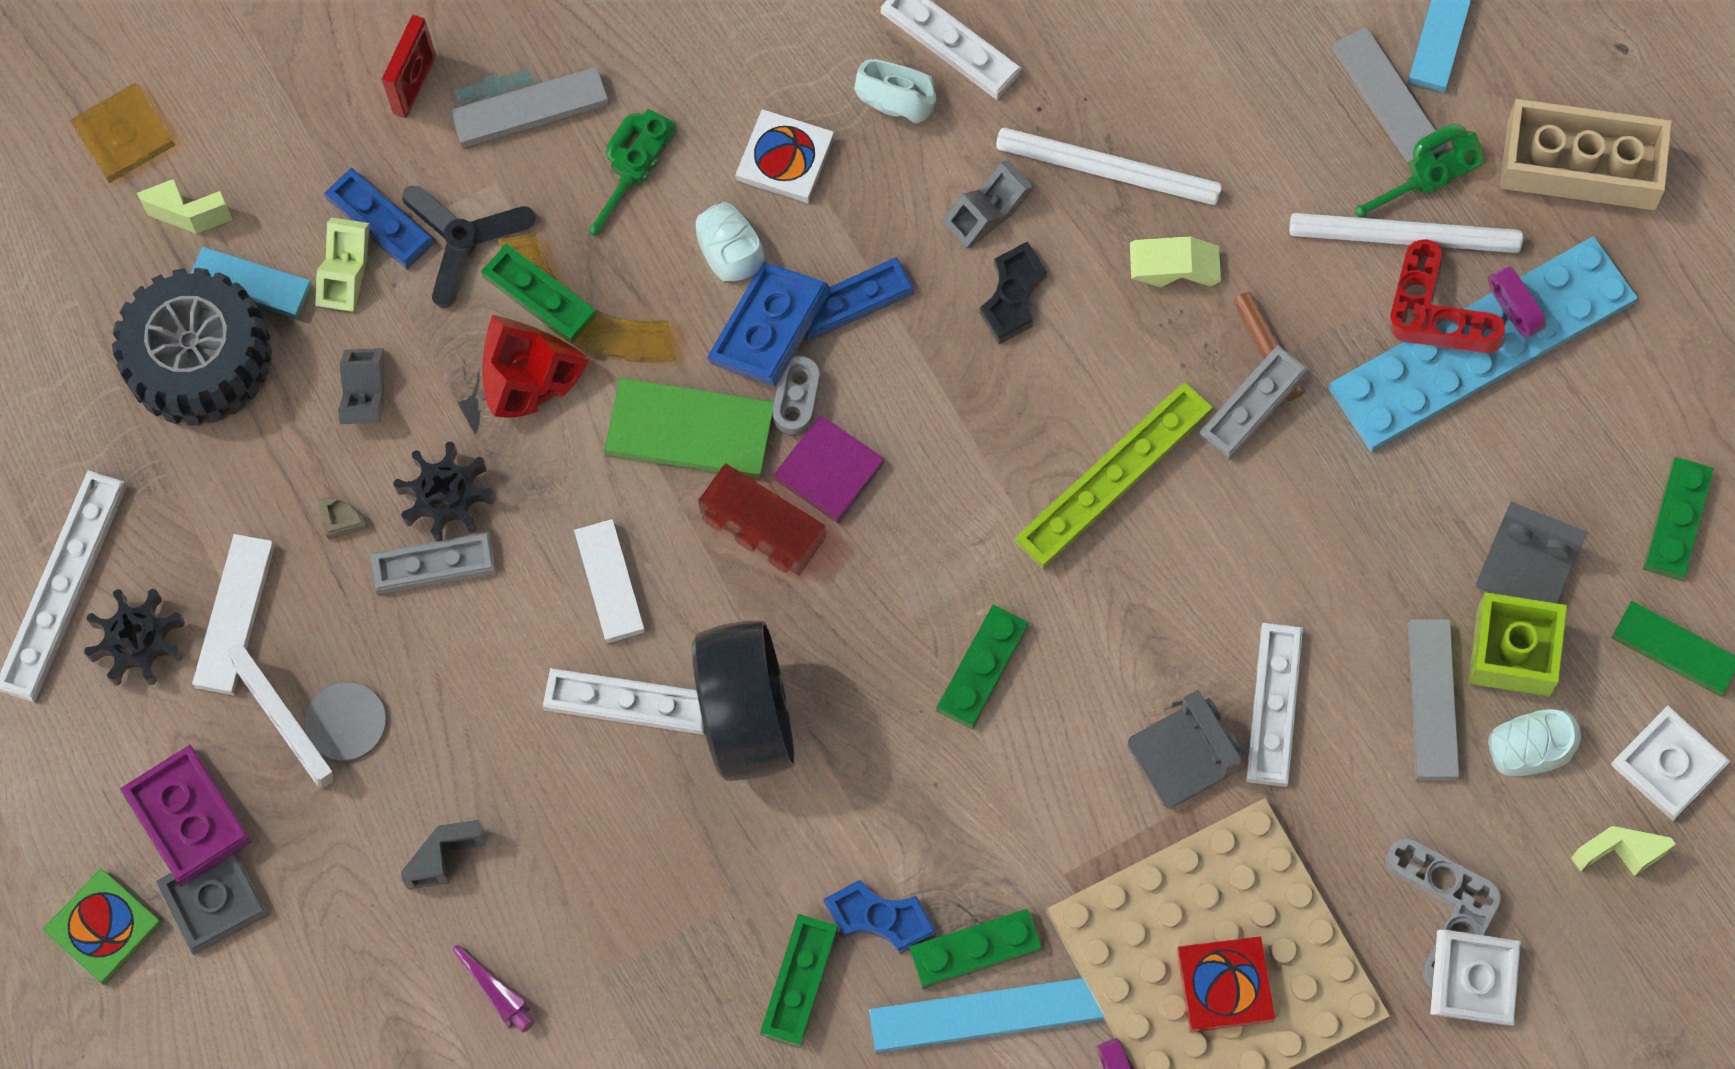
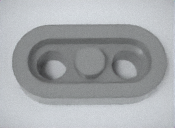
(795, 397)

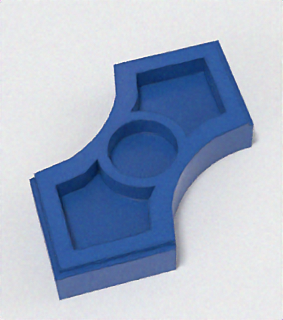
(897, 921)

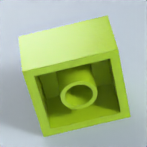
(1517, 644)

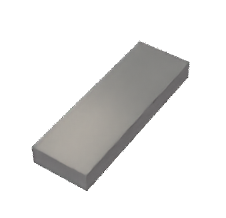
(1253, 402)
(433, 563)

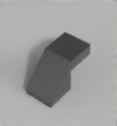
(985, 209)
(362, 386)
(429, 863)

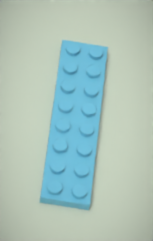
(1424, 380)

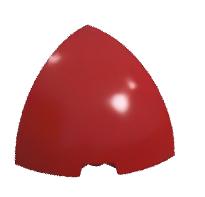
(526, 367)

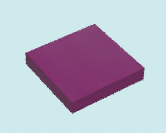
(829, 468)

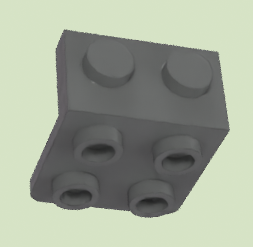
(1186, 751)

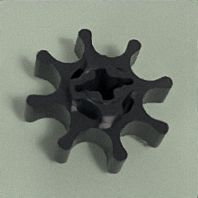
(436, 504)
(119, 637)

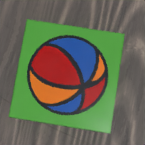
(102, 926)

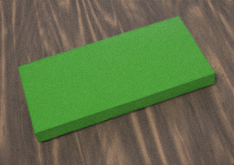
(689, 427)

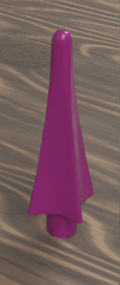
(506, 1002)

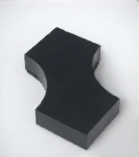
(1008, 308)

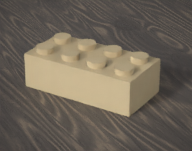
(1585, 154)

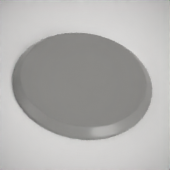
(345, 721)

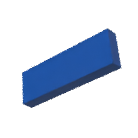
(387, 223)
(860, 297)

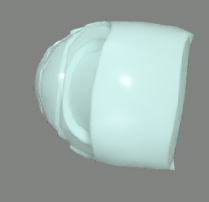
(895, 89)
(729, 243)
(1535, 742)

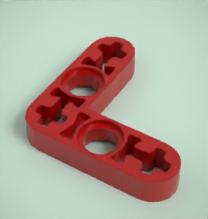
(1428, 316)

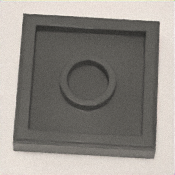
(213, 903)

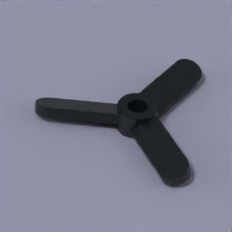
(457, 251)

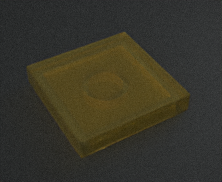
(122, 132)

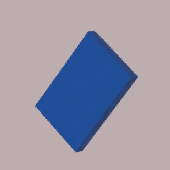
(769, 323)

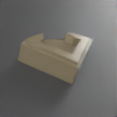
(339, 517)

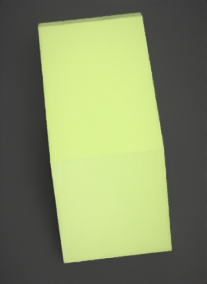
(167, 205)
(1174, 258)
(345, 262)
(1634, 847)

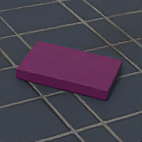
(185, 815)

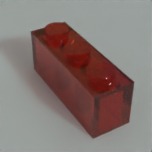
(761, 520)

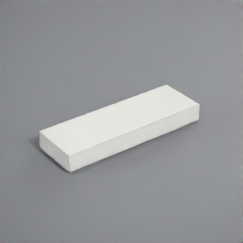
(609, 581)

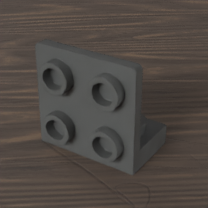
(1530, 556)

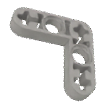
(1463, 909)

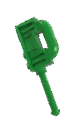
(636, 162)
(1435, 171)

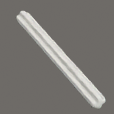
(1109, 166)
(1405, 232)

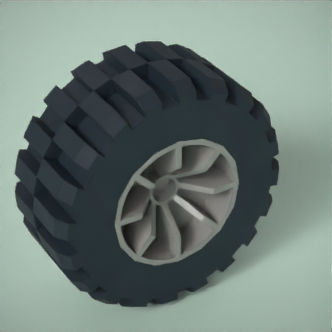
(192, 346)

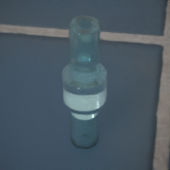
(493, 86)

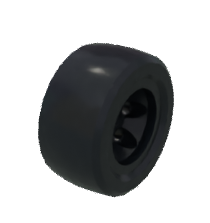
(742, 700)

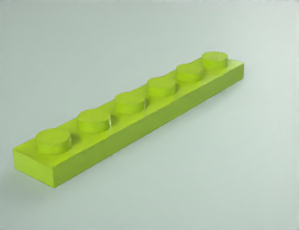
(1113, 475)

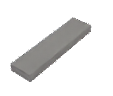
(1384, 91)
(529, 107)
(1433, 699)

